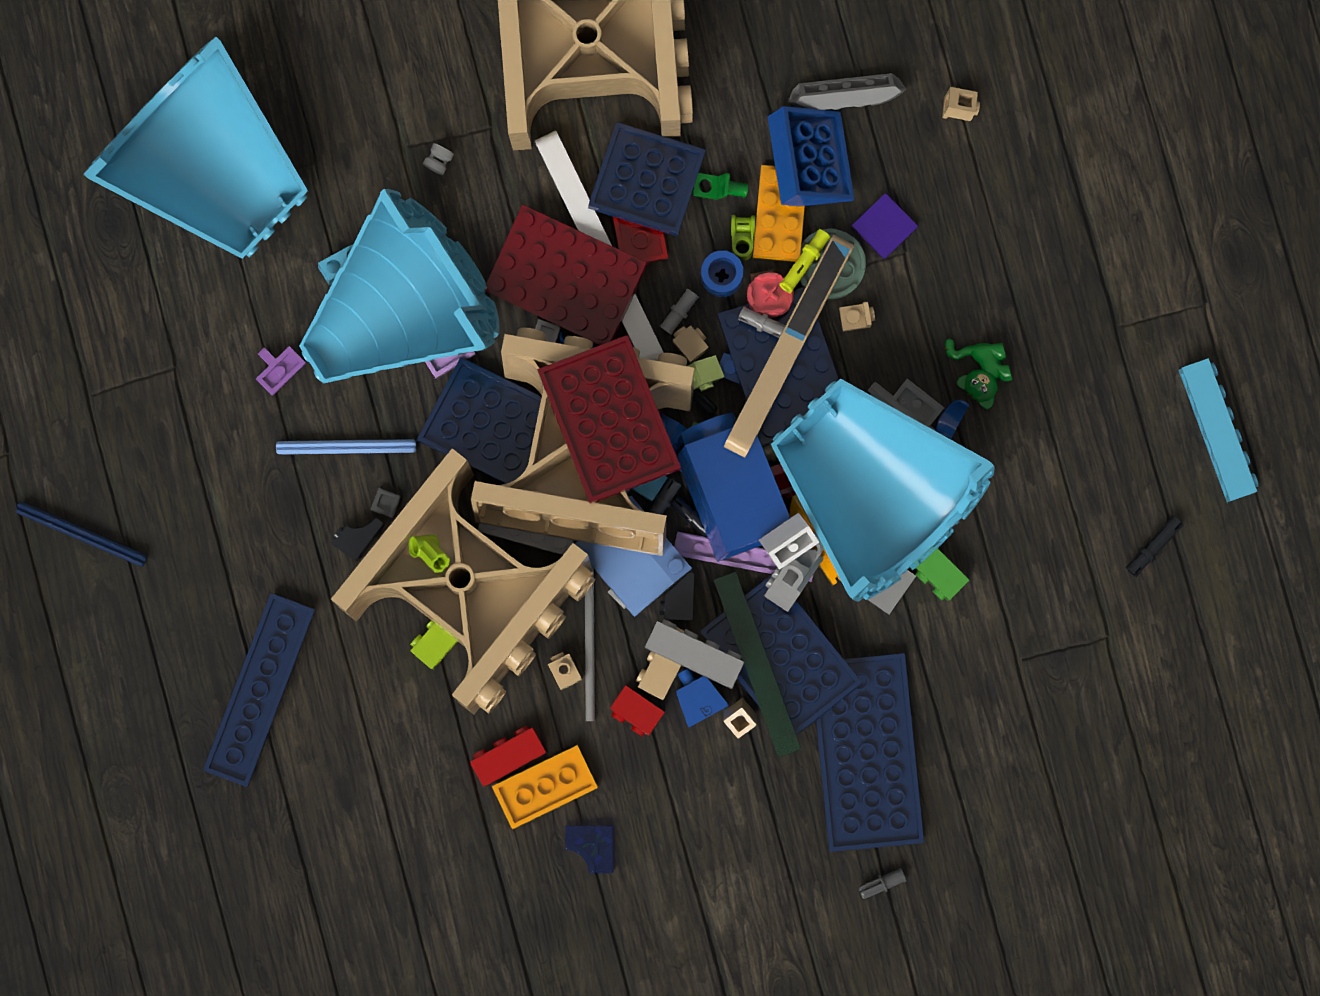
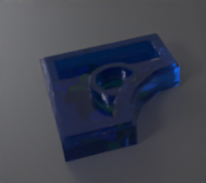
(593, 844)

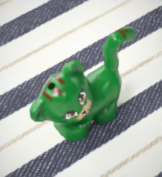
(981, 383)

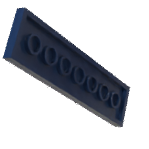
(259, 690)

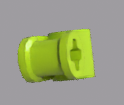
(742, 233)

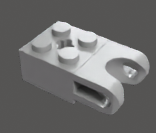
(790, 580)

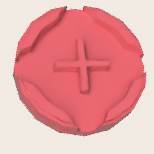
(767, 296)

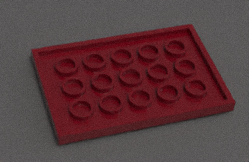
(565, 276)
(609, 419)

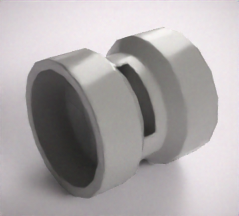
(442, 155)

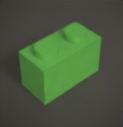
(941, 575)

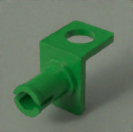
(720, 187)

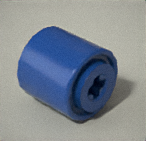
(714, 264)

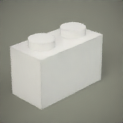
(789, 541)

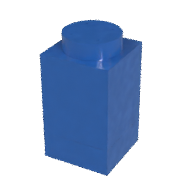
(731, 492)

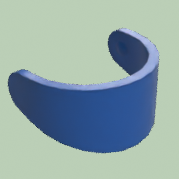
(951, 418)

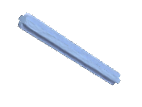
(346, 446)

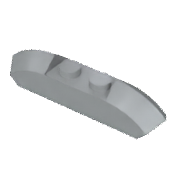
(847, 92)

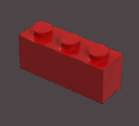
(507, 755)

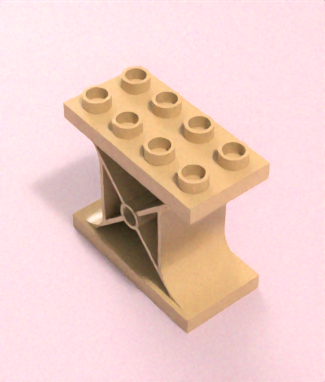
(629, 56)
(549, 492)
(490, 616)

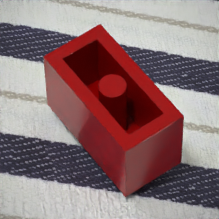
(637, 711)

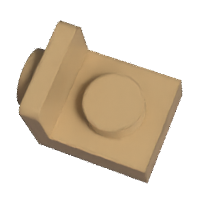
(856, 317)

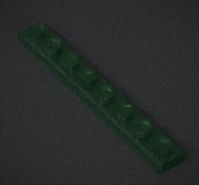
(757, 665)

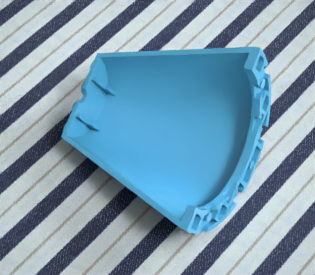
(204, 157)
(877, 485)

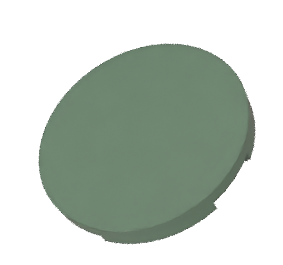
(851, 273)

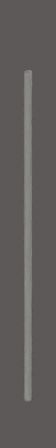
(589, 654)

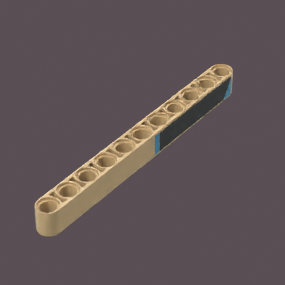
(788, 346)

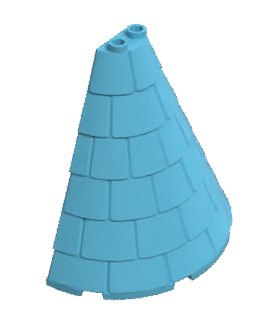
(399, 298)

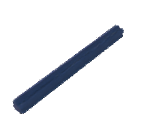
(81, 533)

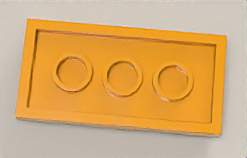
(777, 225)
(545, 787)

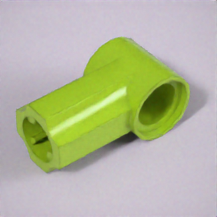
(429, 550)

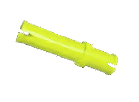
(810, 253)

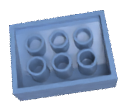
(635, 575)

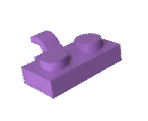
(279, 369)

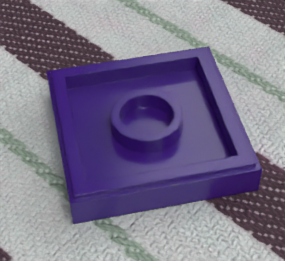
(884, 226)

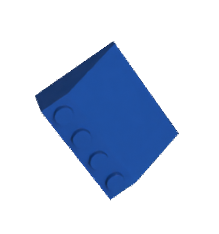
(810, 156)

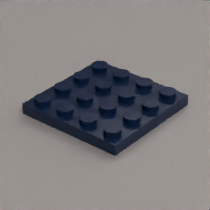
(646, 179)

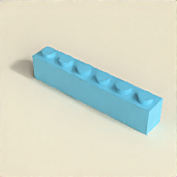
(1217, 430)

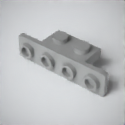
(910, 401)

